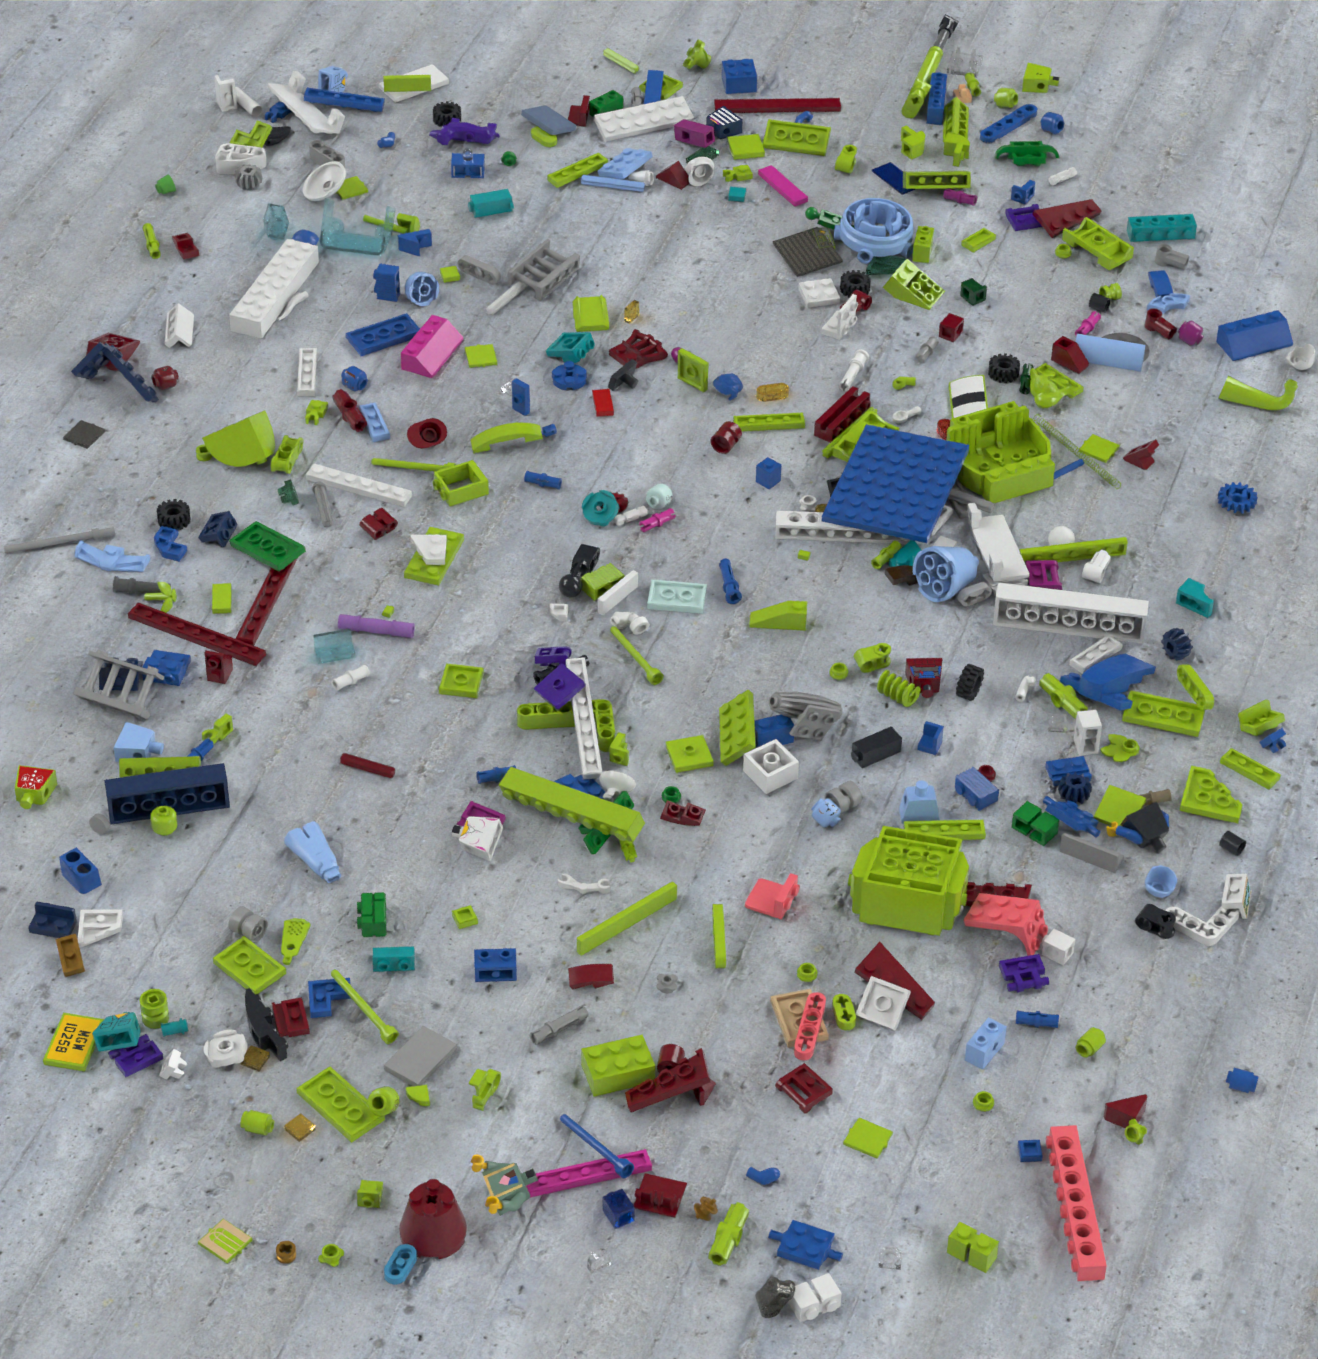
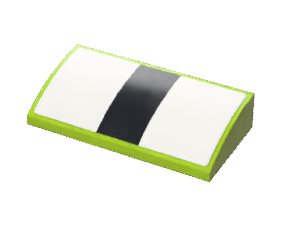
(967, 395)

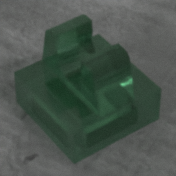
(289, 493)

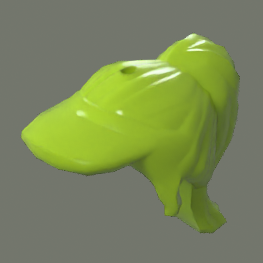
(1046, 392)

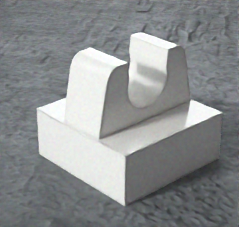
(171, 1065)

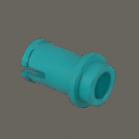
(174, 1027)

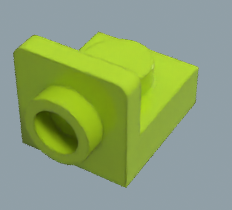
(618, 750)
(370, 1194)

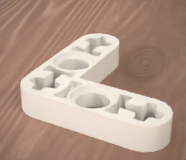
(1205, 932)

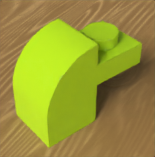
(912, 142)
(956, 146)

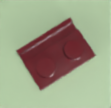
(291, 1018)

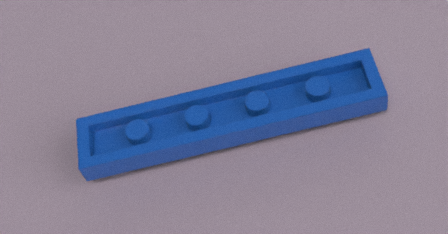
(344, 99)

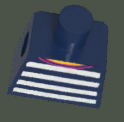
(724, 123)

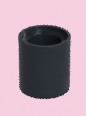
(1099, 302)
(1232, 843)

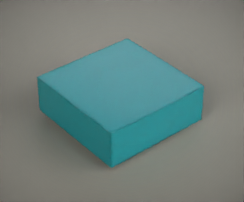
(737, 194)

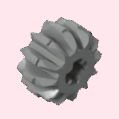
(248, 176)

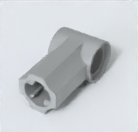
(1167, 256)

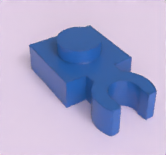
(278, 110)

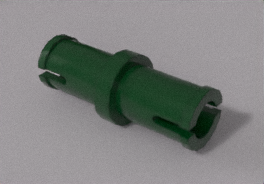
(1025, 379)

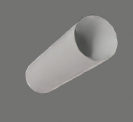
(247, 103)

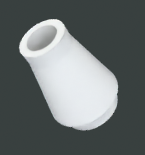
(642, 176)

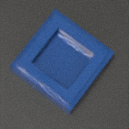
(1030, 1150)

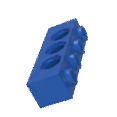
(936, 98)

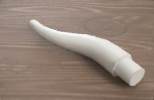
(294, 301)

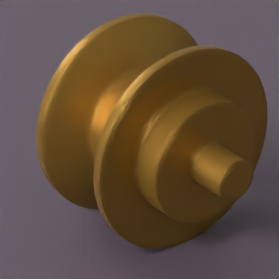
(705, 1208)

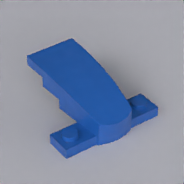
(1110, 678)

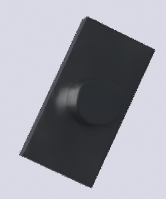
(624, 375)

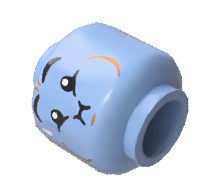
(826, 813)

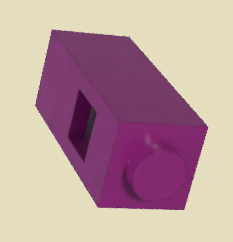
(694, 133)

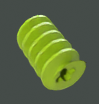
(897, 690)

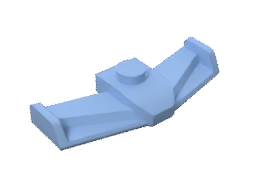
(111, 558)

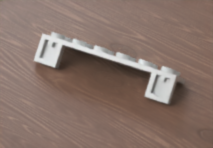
(306, 111)
(996, 546)

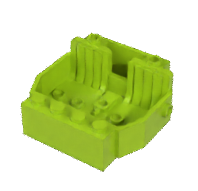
(1005, 452)
(910, 881)

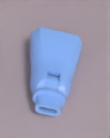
(314, 850)

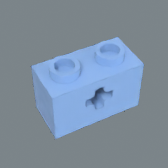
(985, 1043)

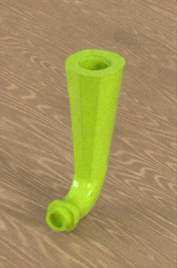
(1244, 394)

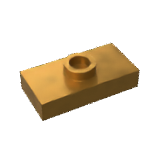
(70, 955)

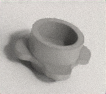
(666, 983)

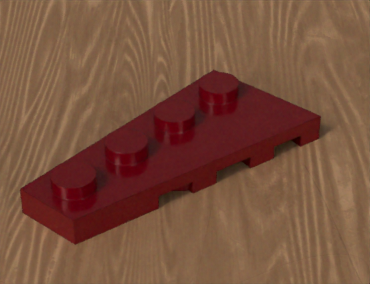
(1066, 216)
(988, 888)
(884, 966)
(680, 1079)

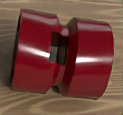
(726, 437)

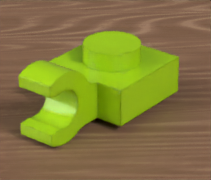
(221, 729)

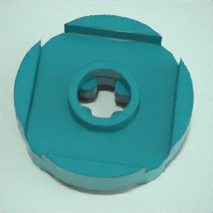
(604, 516)

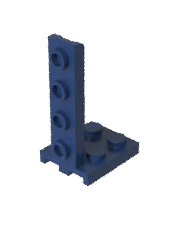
(100, 356)

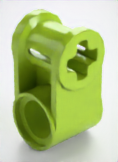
(846, 160)
(872, 658)

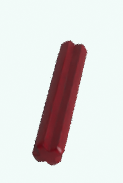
(367, 765)

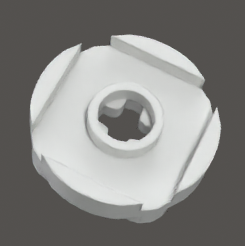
(218, 1055)

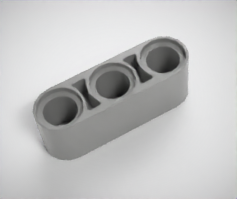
(322, 153)

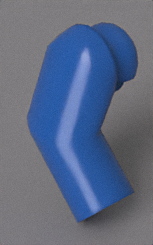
(804, 116)
(387, 141)

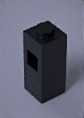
(876, 747)

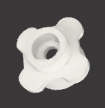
(808, 503)

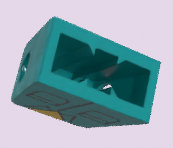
(117, 1032)

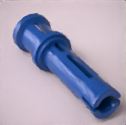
(730, 585)

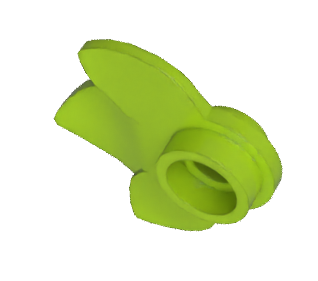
(1120, 748)

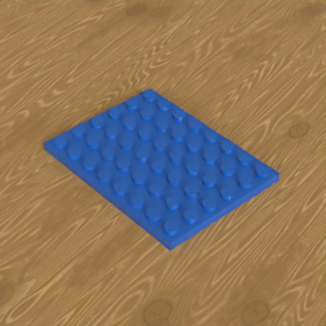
(895, 483)

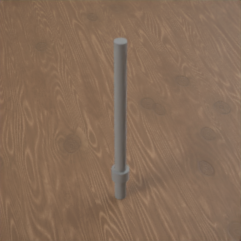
(95, 534)

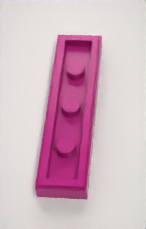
(783, 185)

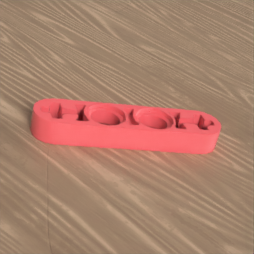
(812, 1026)

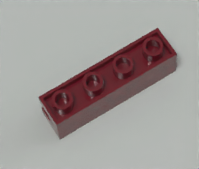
(841, 414)

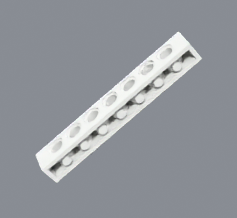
(809, 526)

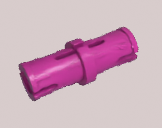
(1088, 324)
(657, 520)

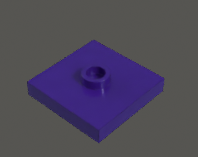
(559, 686)

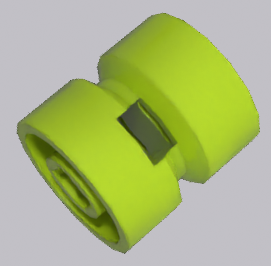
(154, 1008)

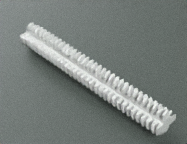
(507, 296)

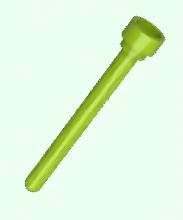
(410, 465)
(654, 675)
(388, 1033)

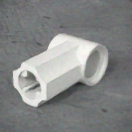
(1096, 568)

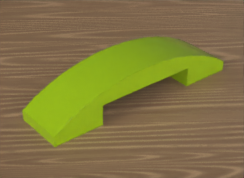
(505, 433)

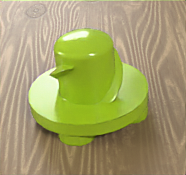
(697, 56)

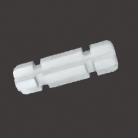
(1062, 176)
(630, 515)

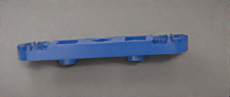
(1008, 123)

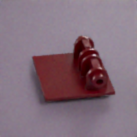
(659, 1195)

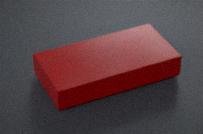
(602, 402)

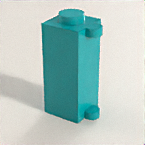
(490, 203)

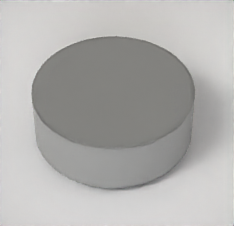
(99, 823)

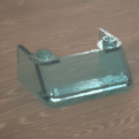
(334, 237)

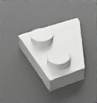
(98, 925)

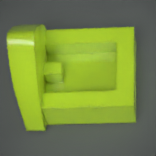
(409, 222)

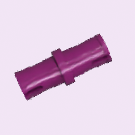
(960, 197)

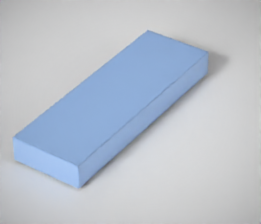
(375, 422)

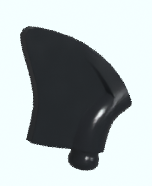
(276, 135)

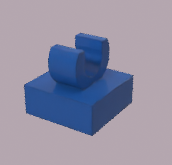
(1274, 739)

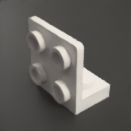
(841, 320)

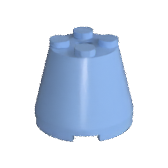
(944, 571)

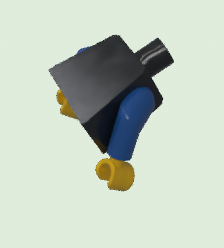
(1143, 827)

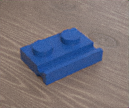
(1061, 767)

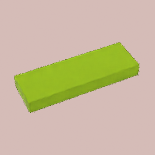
(407, 83)
(1059, 379)
(1250, 768)

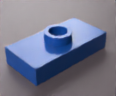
(520, 397)

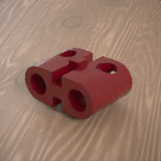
(378, 523)

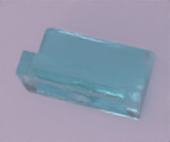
(333, 646)

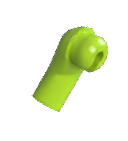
(901, 382)

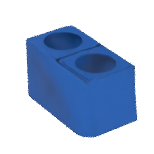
(81, 882)

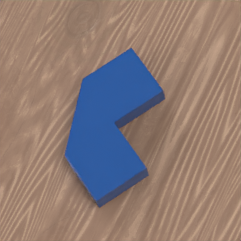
(167, 547)

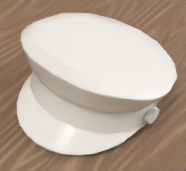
(700, 170)

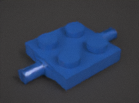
(1072, 816)
(805, 1244)

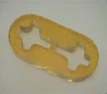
(772, 392)

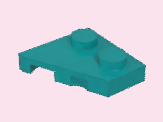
(905, 555)

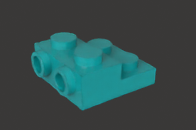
(571, 346)

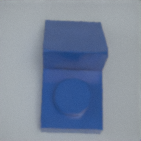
(413, 241)

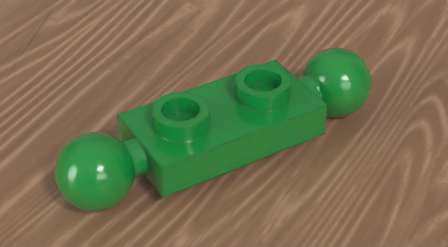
(825, 217)

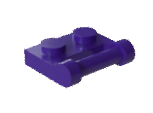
(1025, 221)
(549, 655)

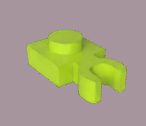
(739, 173)
(316, 410)

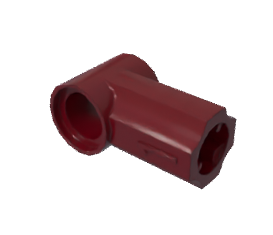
(864, 300)
(1155, 322)

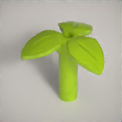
(167, 595)

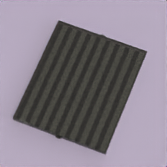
(807, 251)

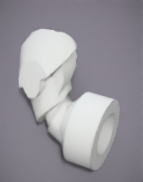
(637, 623)

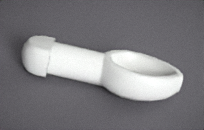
(902, 416)

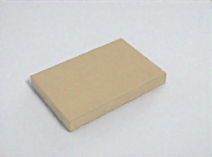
(789, 1012)

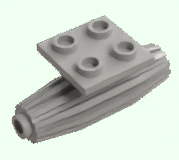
(813, 712)

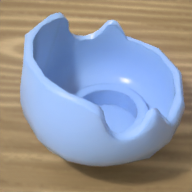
(1160, 881)

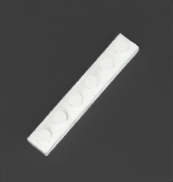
(359, 485)

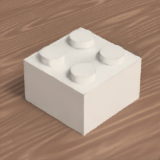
(771, 766)

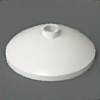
(324, 181)

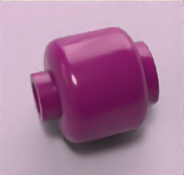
(1191, 333)

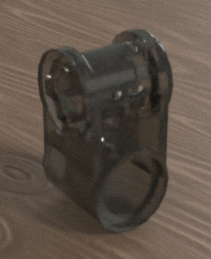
(774, 1296)

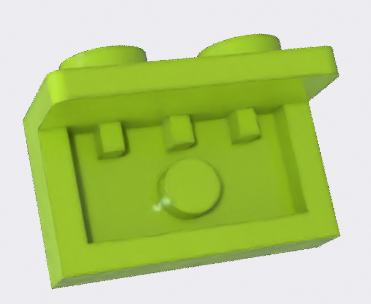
(1259, 718)

